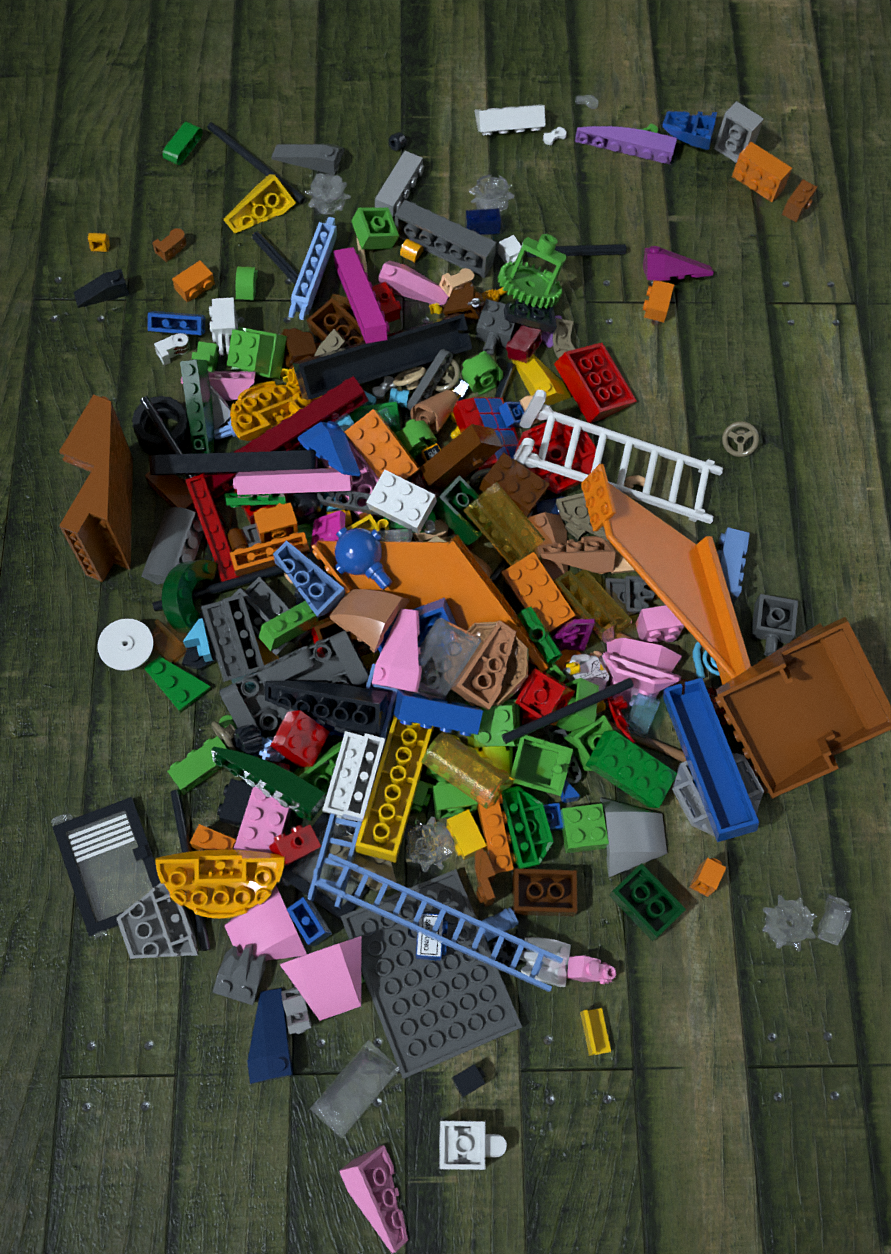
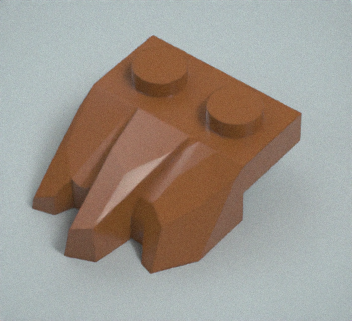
(485, 875)

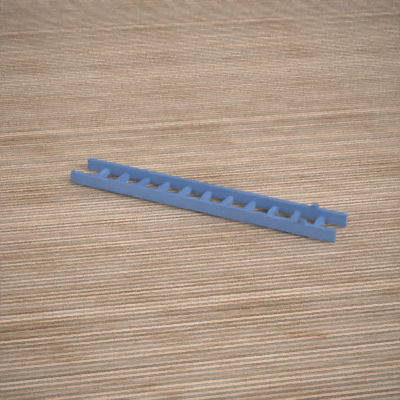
(333, 818)
(432, 934)

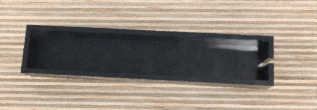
(378, 359)

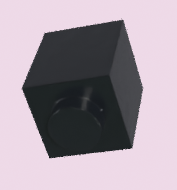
(469, 1080)

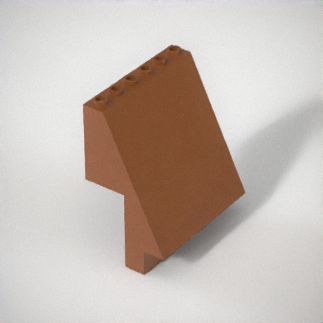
(102, 511)
(805, 706)

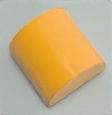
(98, 242)
(411, 250)

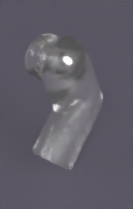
(588, 100)

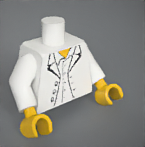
(589, 668)

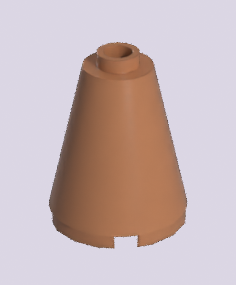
(435, 410)

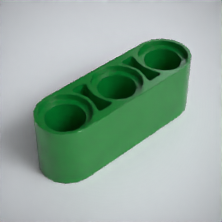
(182, 143)

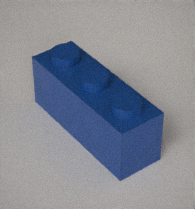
(176, 322)

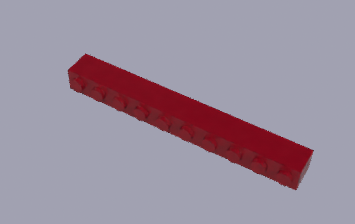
(284, 436)

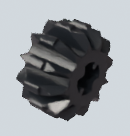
(248, 740)
(503, 956)

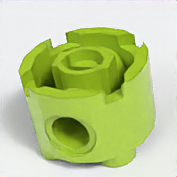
(499, 756)

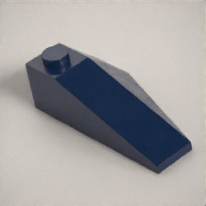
(269, 1047)

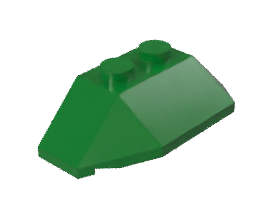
(527, 827)

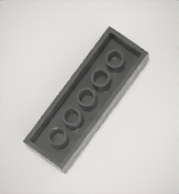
(445, 238)

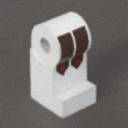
(171, 347)

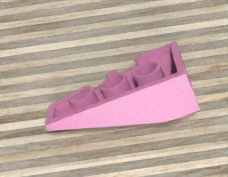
(411, 284)

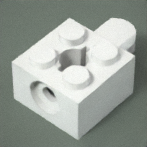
(223, 321)
(466, 1145)

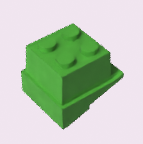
(257, 352)
(495, 723)
(541, 765)

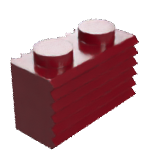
(524, 343)

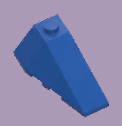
(332, 445)

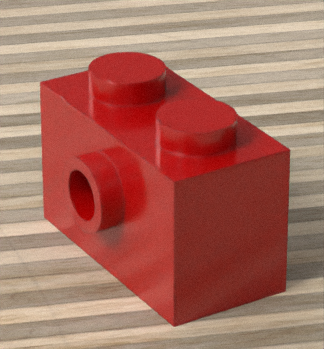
(387, 301)
(295, 845)

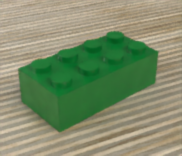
(631, 769)

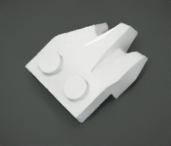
(551, 971)

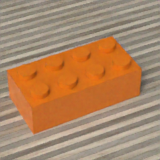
(381, 446)
(536, 589)

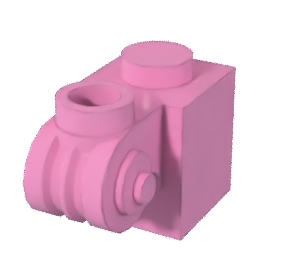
(590, 970)

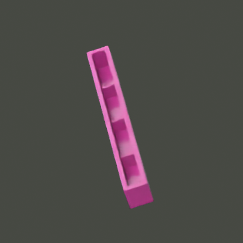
(360, 295)

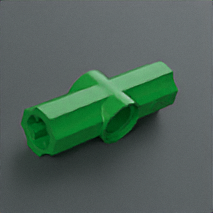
(533, 626)

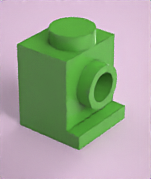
(421, 796)

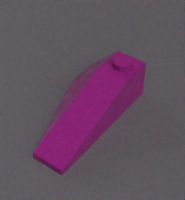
(663, 264)
(574, 634)

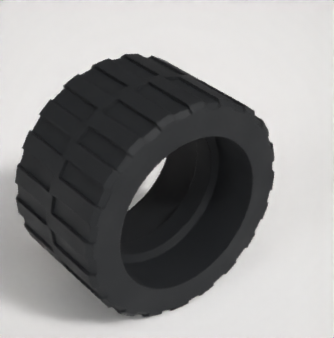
(166, 408)

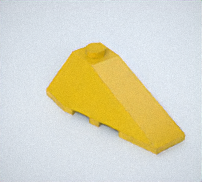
(261, 204)
(539, 377)

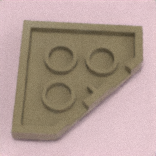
(574, 511)
(373, 864)

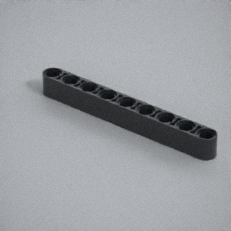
(231, 462)

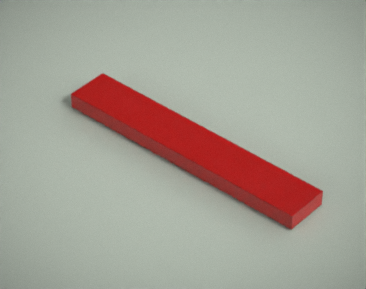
(211, 526)

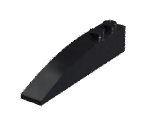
(338, 705)

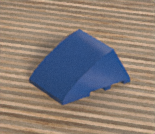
(691, 129)

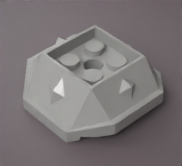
(690, 800)

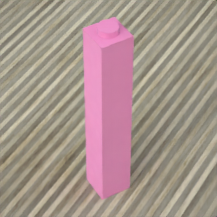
(291, 481)

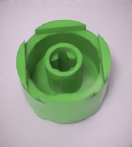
(481, 373)
(416, 437)

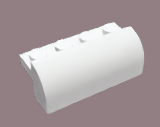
(353, 776)

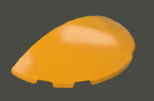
(264, 408)
(220, 880)

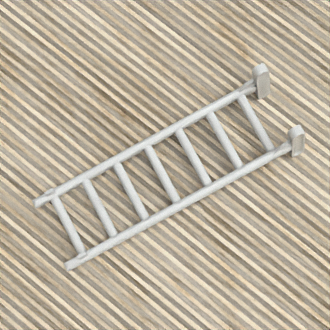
(541, 411)

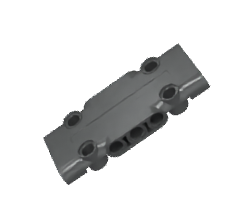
(339, 664)

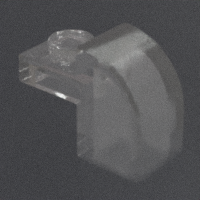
(834, 920)

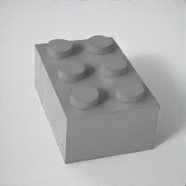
(737, 130)

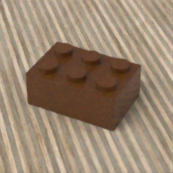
(518, 482)
(544, 892)

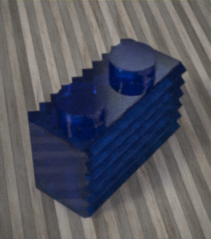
(483, 221)

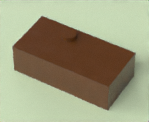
(335, 317)
(461, 456)

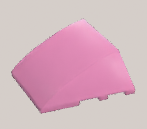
(645, 653)
(268, 929)
(329, 978)

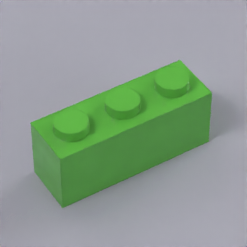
(287, 626)
(196, 767)

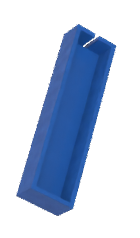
(710, 760)

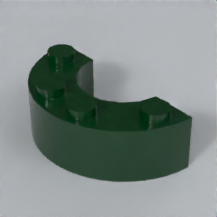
(178, 592)

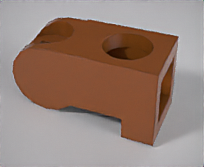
(170, 245)

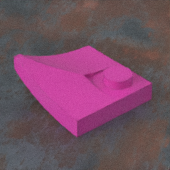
(327, 527)

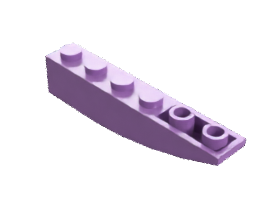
(629, 141)

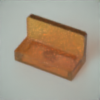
(167, 643)

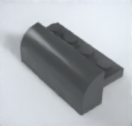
(174, 543)
(263, 606)
(232, 637)

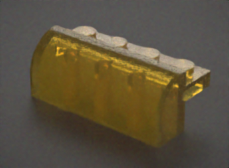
(504, 524)
(593, 602)
(466, 769)

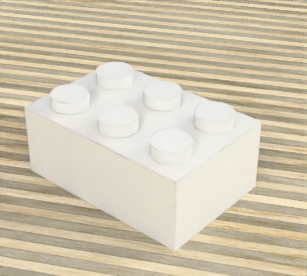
(401, 501)

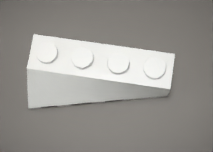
(510, 118)

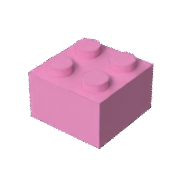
(658, 625)

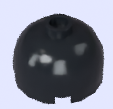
(305, 506)

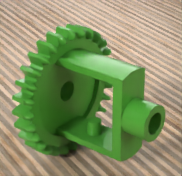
(530, 283)

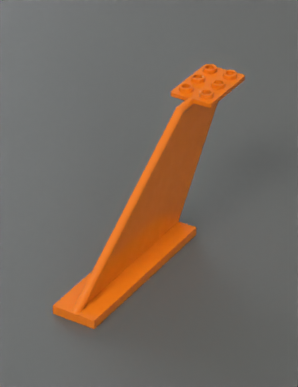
(674, 567)
(434, 572)

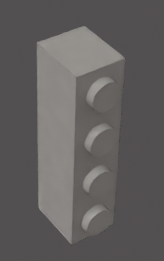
(400, 182)

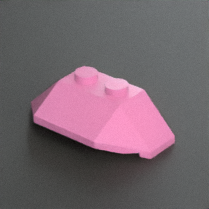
(230, 383)
(644, 677)

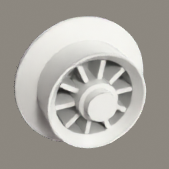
(125, 644)

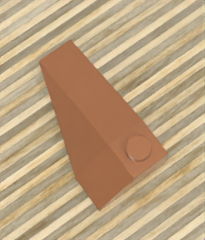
(553, 531)
(588, 554)
(484, 673)

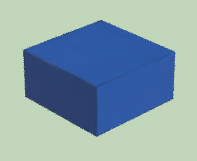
(511, 413)
(554, 816)

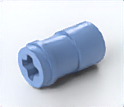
(501, 921)

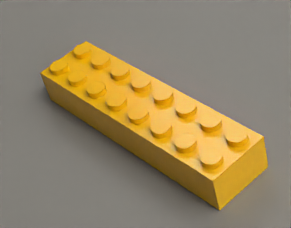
(393, 791)

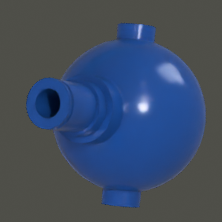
(360, 553)

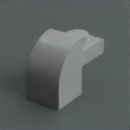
(296, 1011)

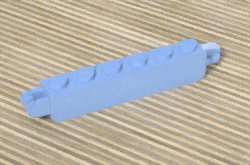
(313, 268)

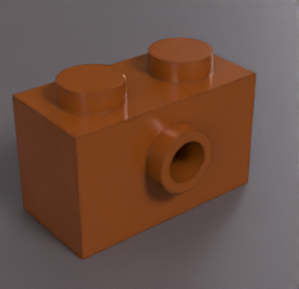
(799, 200)

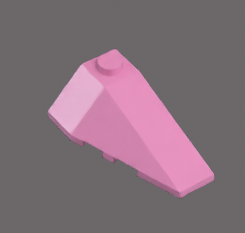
(398, 660)
(373, 1190)

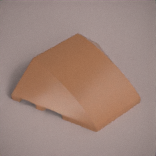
(368, 614)

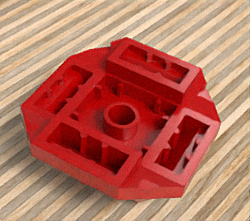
(558, 447)

